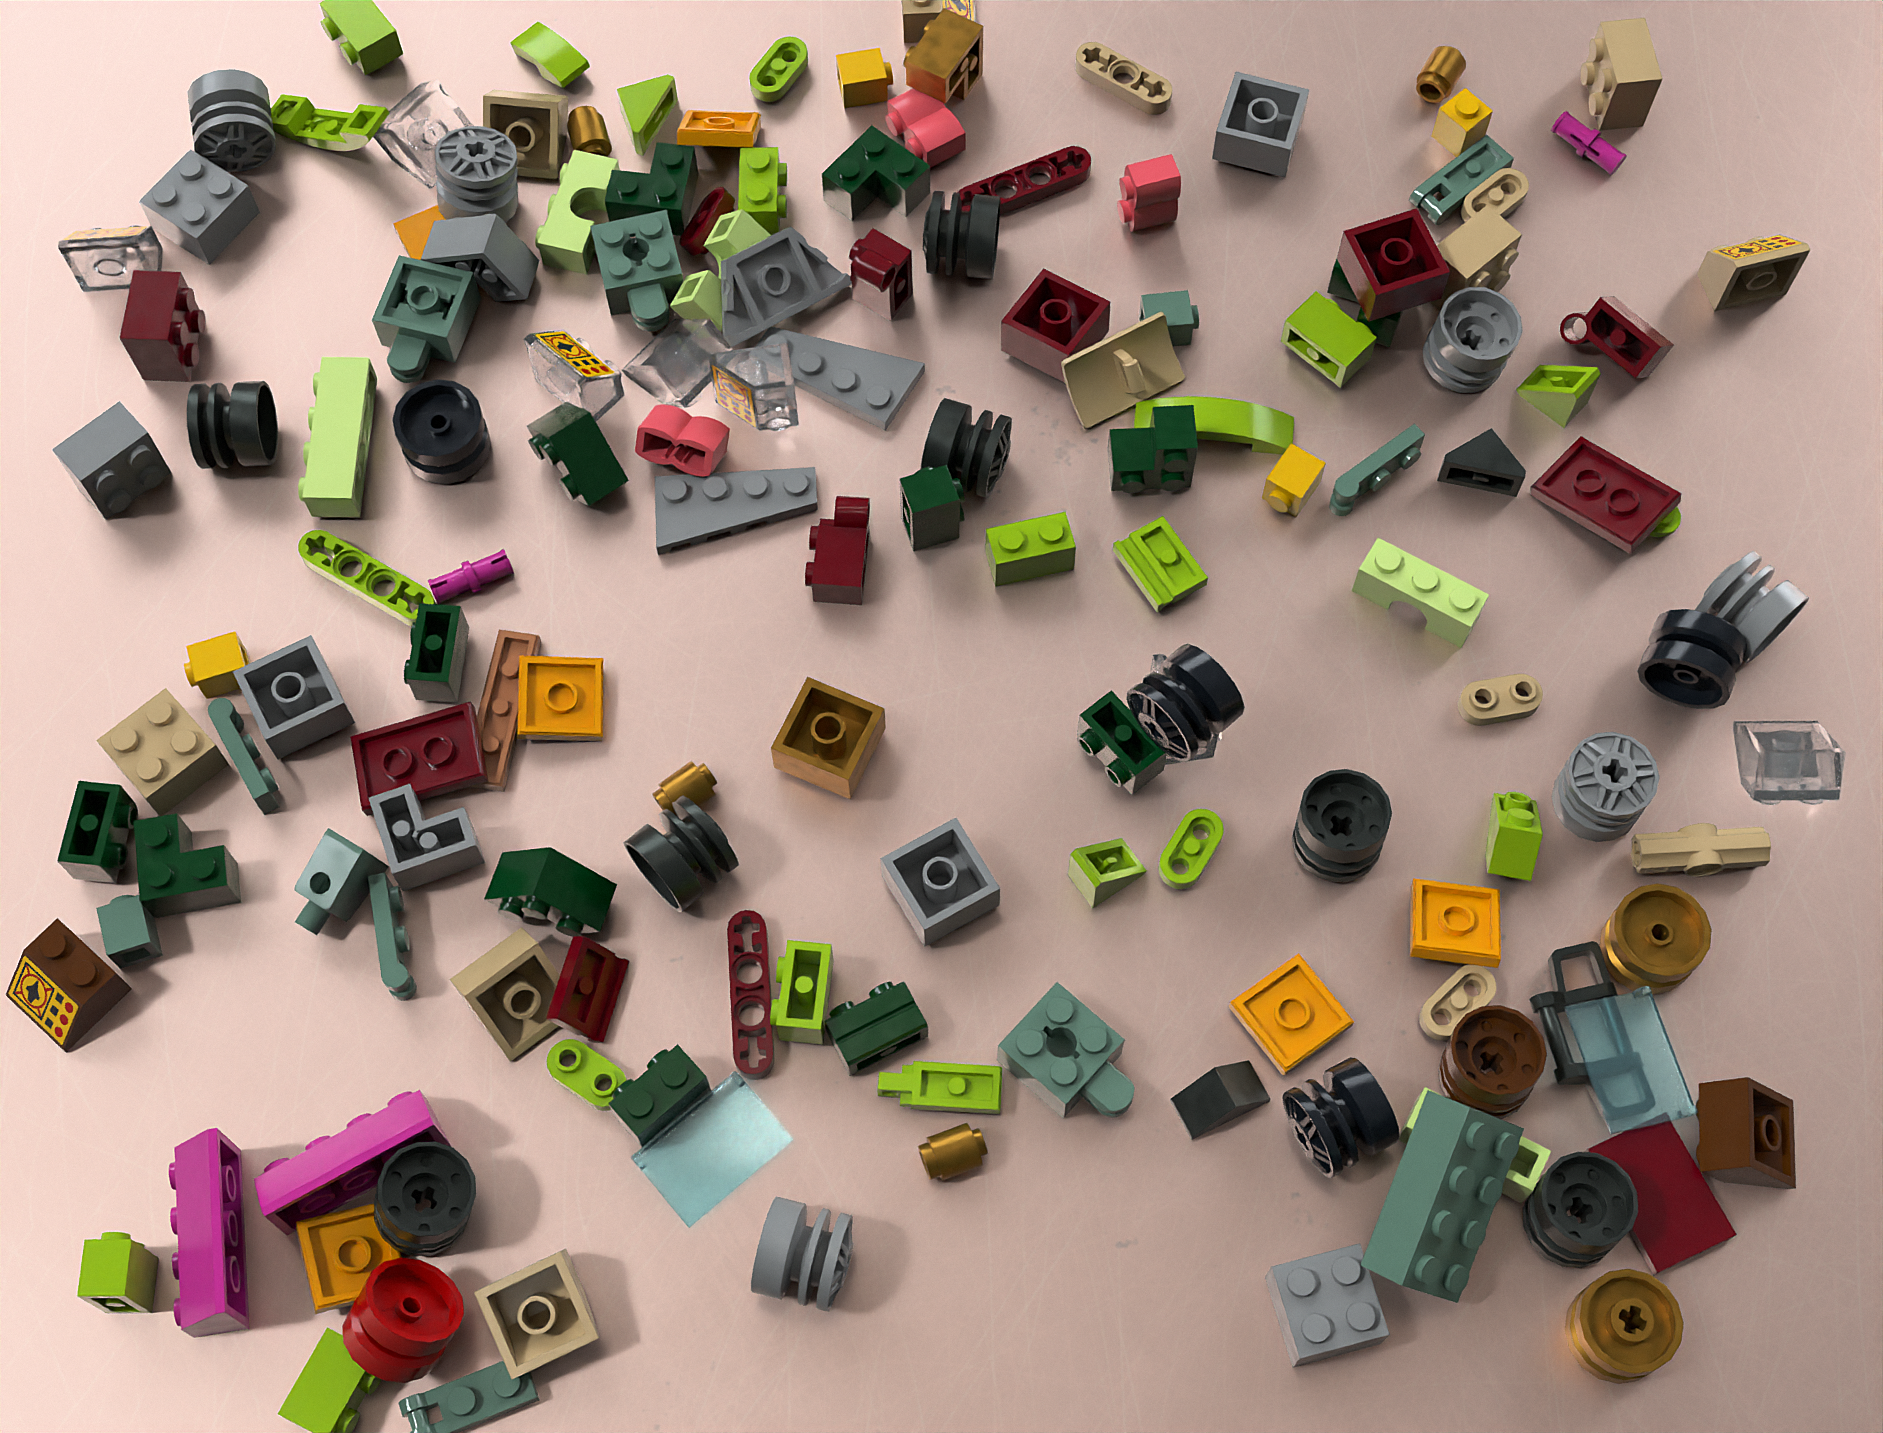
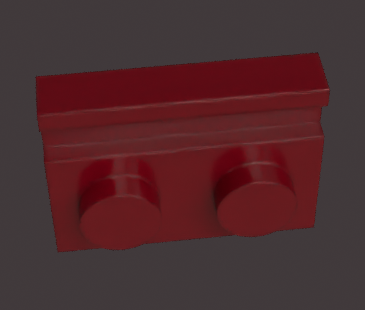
(587, 989)

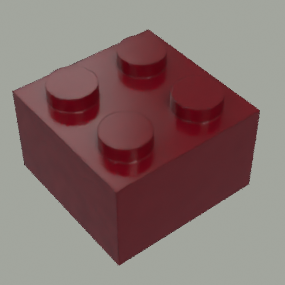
(1393, 264)
(1053, 323)
(162, 326)

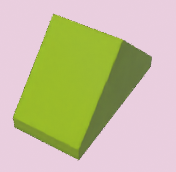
(646, 108)
(1559, 390)
(1103, 869)

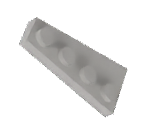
(848, 376)
(700, 507)

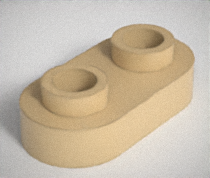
(1492, 194)
(1502, 699)
(1454, 1002)

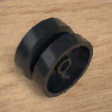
(441, 431)
(1692, 659)

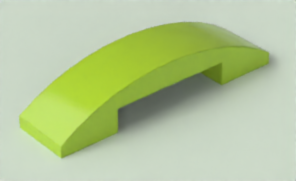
(323, 128)
(1229, 421)

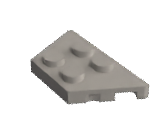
(773, 283)

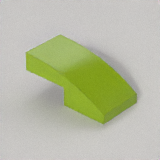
(551, 54)

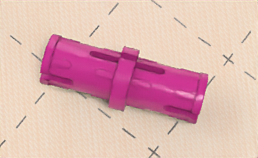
(1588, 143)
(470, 576)

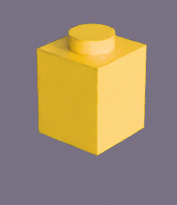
(863, 77)
(1461, 122)
(1293, 480)
(214, 662)

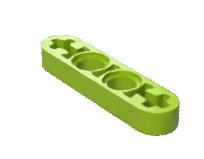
(365, 581)

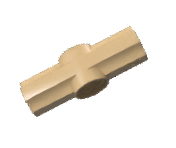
(1700, 850)

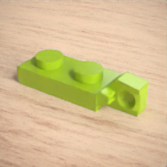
(945, 1087)

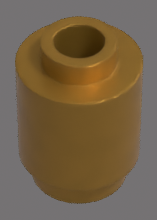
(1440, 73)
(588, 131)
(691, 781)
(952, 1152)

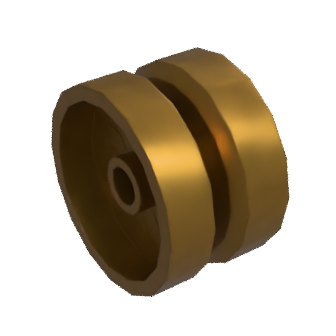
(1655, 938)
(1598, 1322)

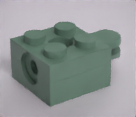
(639, 271)
(410, 318)
(1067, 1055)

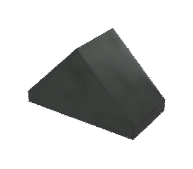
(1483, 465)
(1219, 1097)

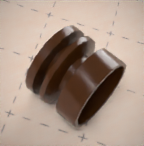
(1495, 1040)

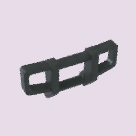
(1555, 1001)

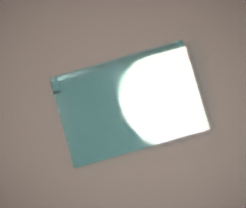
(1630, 1061)
(711, 1148)

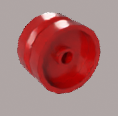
(403, 1320)

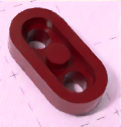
(700, 226)

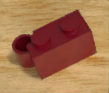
(881, 273)
(1620, 336)
(840, 553)

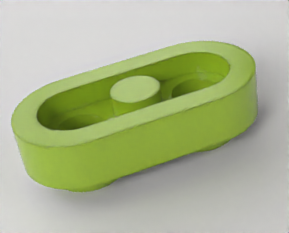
(775, 71)
(1190, 851)
(585, 1073)

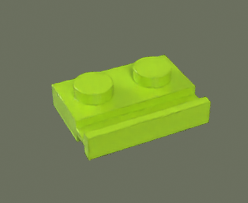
(1160, 564)

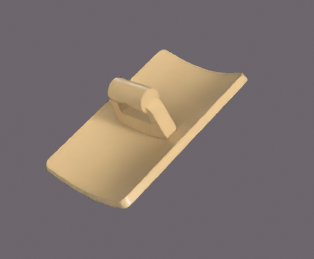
(1122, 371)

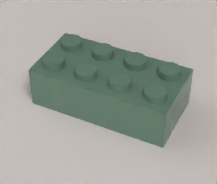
(1442, 1197)

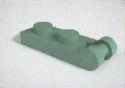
(1460, 178)
(1376, 469)
(243, 752)
(390, 937)
(470, 1400)

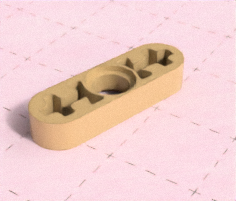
(1131, 92)

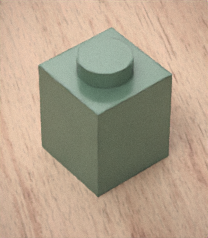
(1179, 313)
(128, 931)

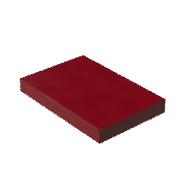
(1605, 494)
(429, 752)
(1675, 1205)

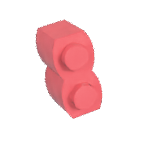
(925, 126)
(1149, 193)
(679, 439)

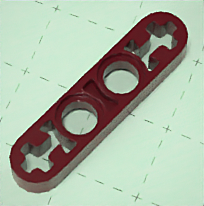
(1026, 190)
(750, 994)

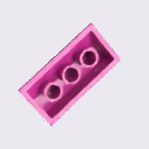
(346, 1164)
(210, 1236)

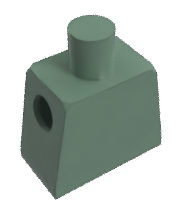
(335, 881)

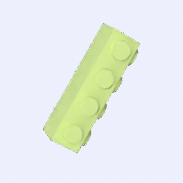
(338, 437)

